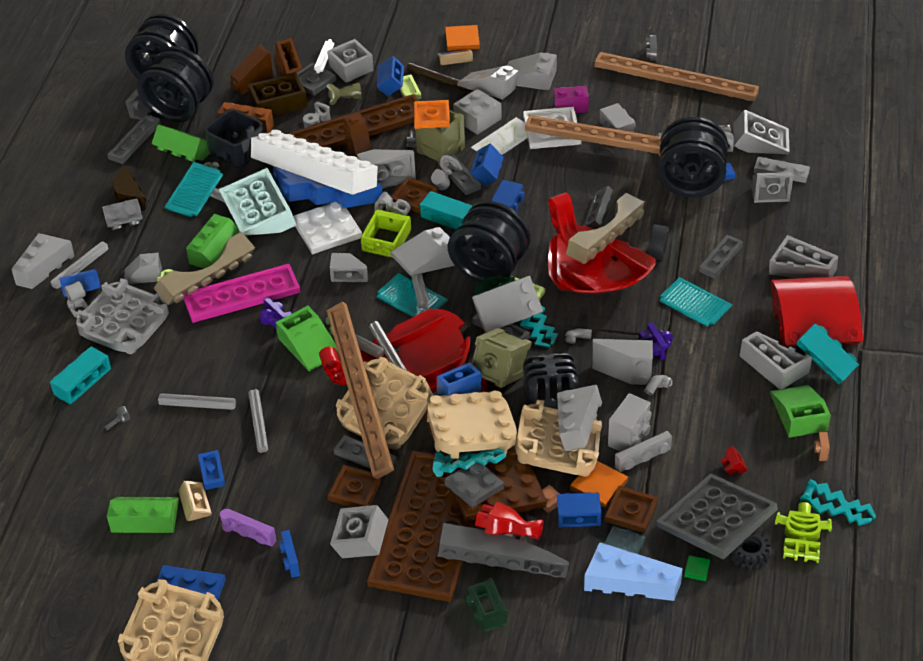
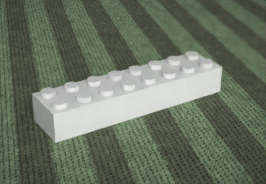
(314, 162)

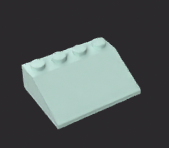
(258, 205)

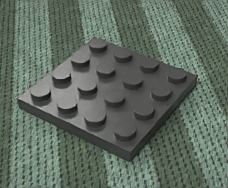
(717, 516)

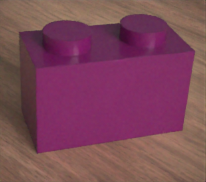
(572, 97)

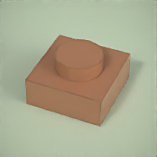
(822, 446)
(551, 497)

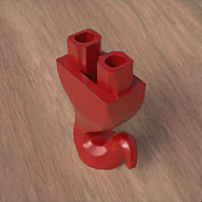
(505, 520)

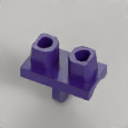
(272, 313)
(660, 339)

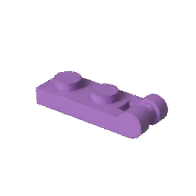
(247, 527)

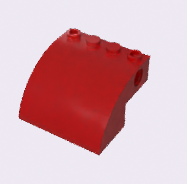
(817, 301)

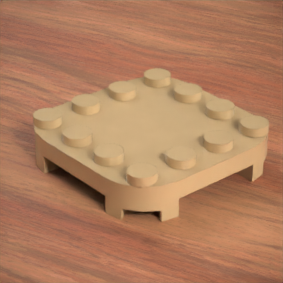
(399, 400)
(471, 422)
(541, 444)
(171, 625)

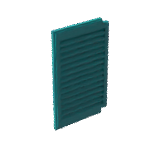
(194, 190)
(401, 294)
(694, 302)

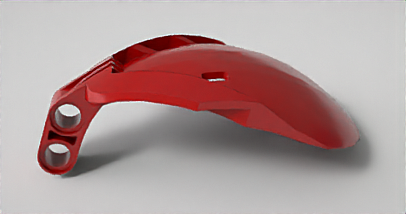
(598, 274)
(426, 345)

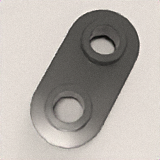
(651, 45)

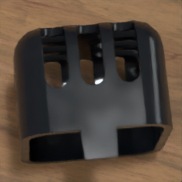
(233, 122)
(548, 370)

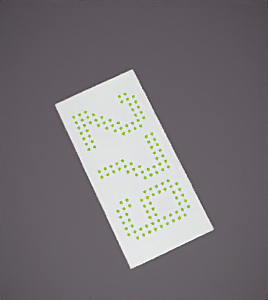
(505, 137)

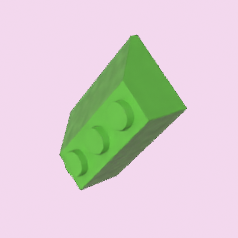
(180, 143)
(209, 242)
(143, 514)

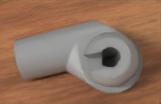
(577, 333)
(657, 381)

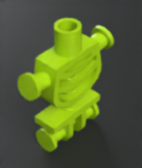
(802, 530)

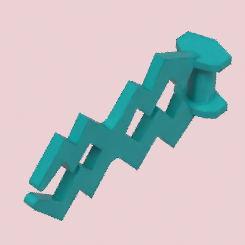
(537, 327)
(440, 467)
(845, 507)

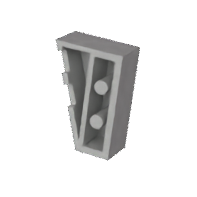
(40, 259)
(802, 260)
(776, 363)
(576, 414)

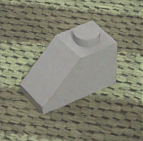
(347, 268)
(144, 269)

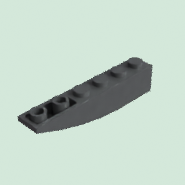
(498, 550)

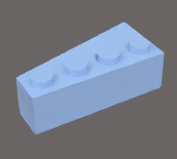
(631, 574)

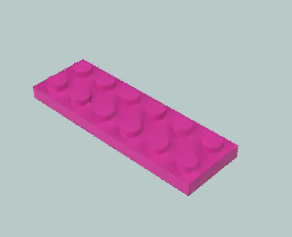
(241, 293)

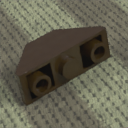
(127, 189)

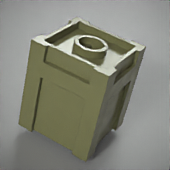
(442, 140)
(500, 356)

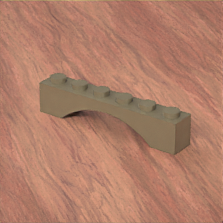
(587, 244)
(178, 284)

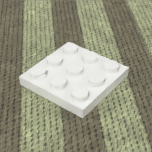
(539, 140)
(326, 227)

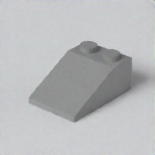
(535, 70)
(494, 82)
(760, 135)
(392, 165)
(424, 252)
(507, 304)
(624, 359)

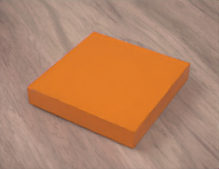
(462, 38)
(431, 114)
(602, 481)

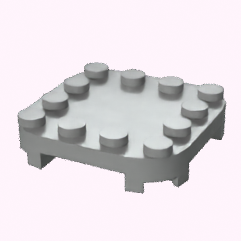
(122, 317)

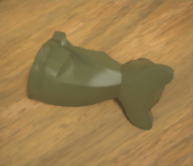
(347, 92)

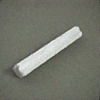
(323, 57)

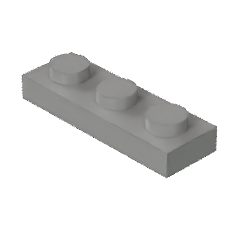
(766, 165)
(643, 451)

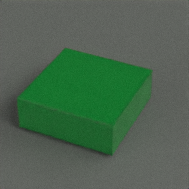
(697, 568)

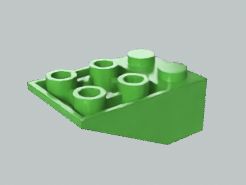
(304, 336)
(801, 410)

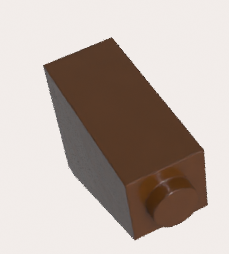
(286, 58)
(253, 69)
(356, 134)

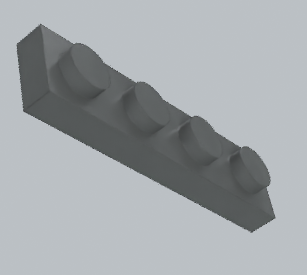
(134, 139)

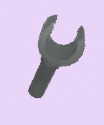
(411, 142)
(123, 416)

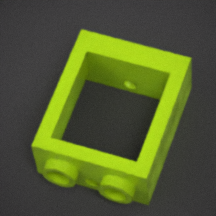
(382, 220)

